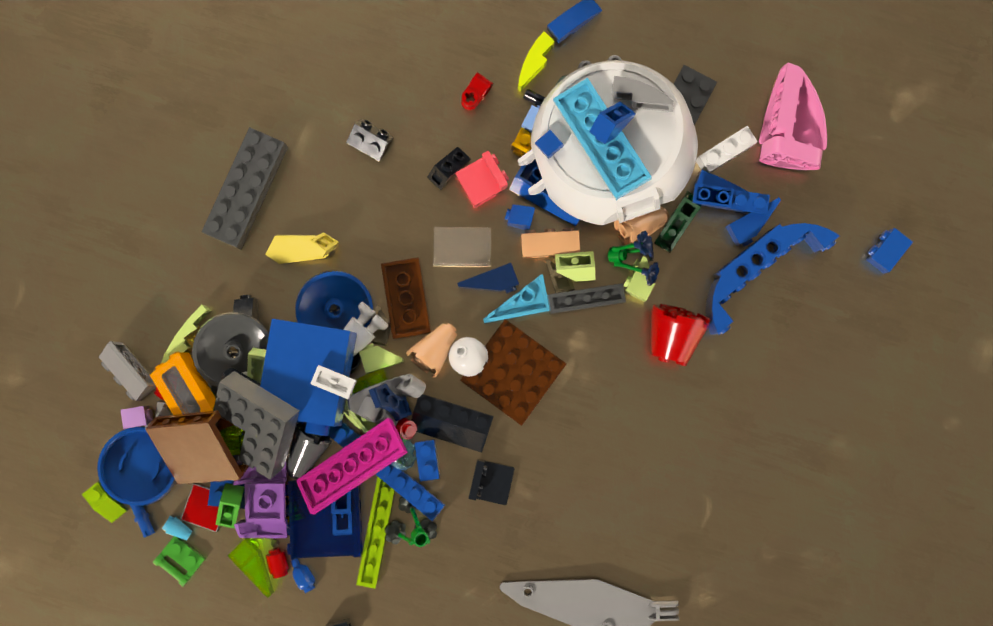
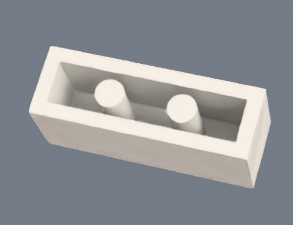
(726, 150)

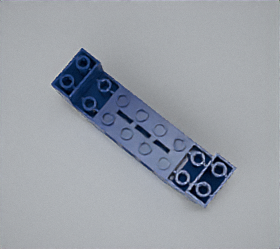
(779, 241)

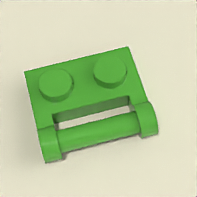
(184, 556)

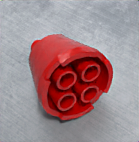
(676, 333)

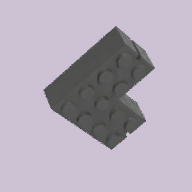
(263, 417)

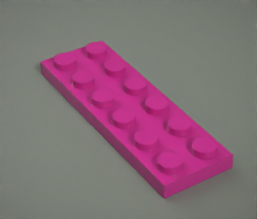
(351, 466)

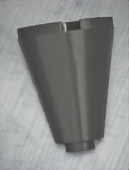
(305, 451)

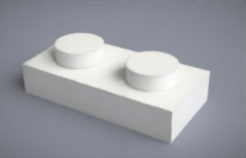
(333, 382)

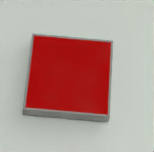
(197, 509)

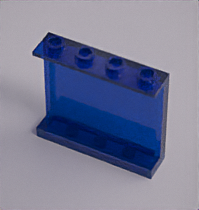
(313, 534)

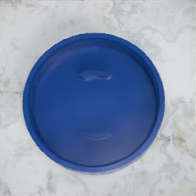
(134, 469)

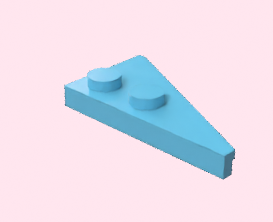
(528, 301)

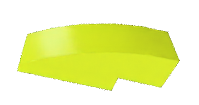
(535, 59)

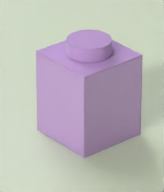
(136, 416)

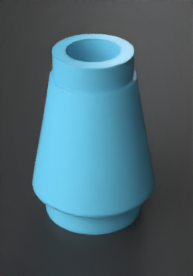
(177, 528)

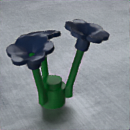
(645, 246)

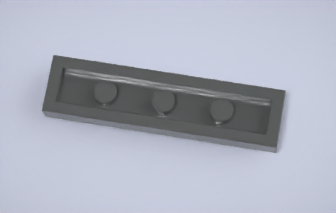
(586, 298)

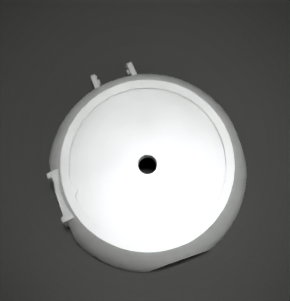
(660, 138)

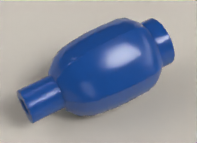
(302, 576)

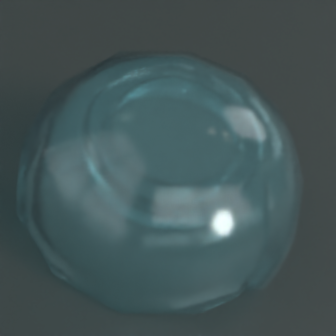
(407, 460)

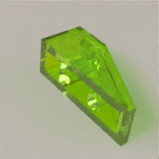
(251, 562)

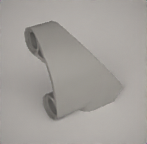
(363, 405)

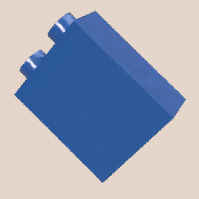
(291, 362)

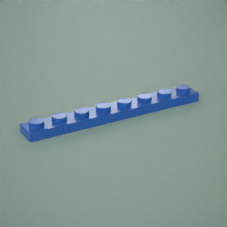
(395, 478)

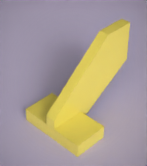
(300, 247)

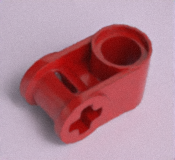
(477, 89)

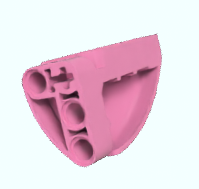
(793, 123)

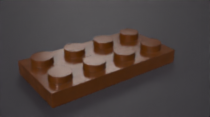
(405, 298)

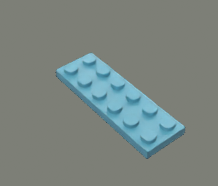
(615, 160)

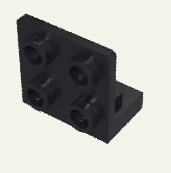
(491, 482)

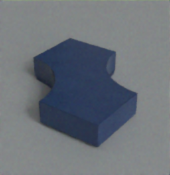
(386, 399)

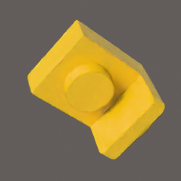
(522, 143)

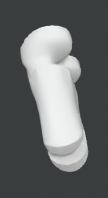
(364, 334)

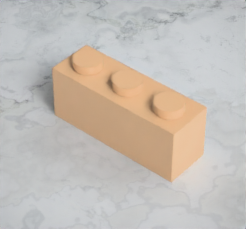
(549, 243)

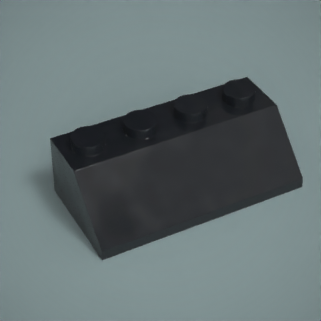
(451, 422)

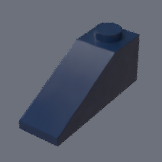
(495, 280)

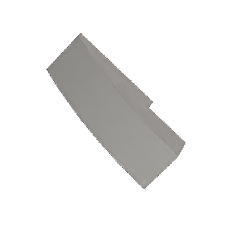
(641, 94)

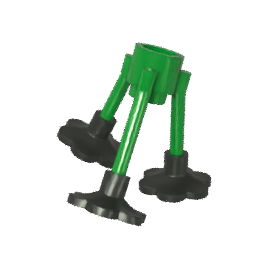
(420, 535)

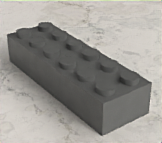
(245, 188)

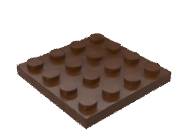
(515, 373)

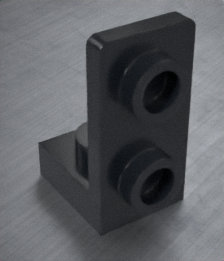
(448, 167)

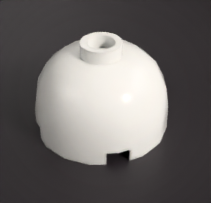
(468, 356)

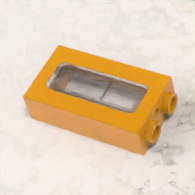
(182, 385)

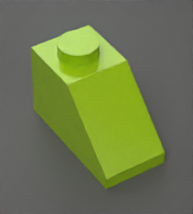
(104, 503)

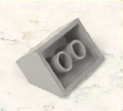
(127, 370)

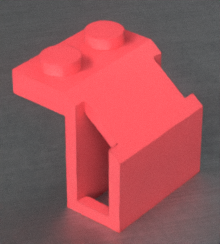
(482, 179)

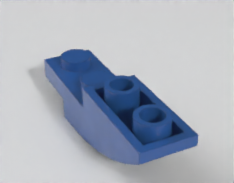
(730, 199)

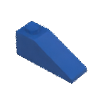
(750, 225)

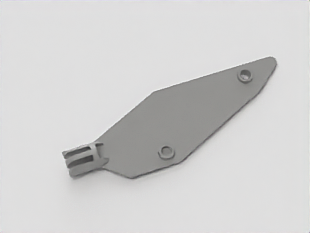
(590, 603)

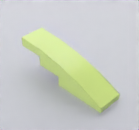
(178, 343)

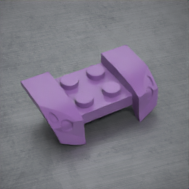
(263, 505)

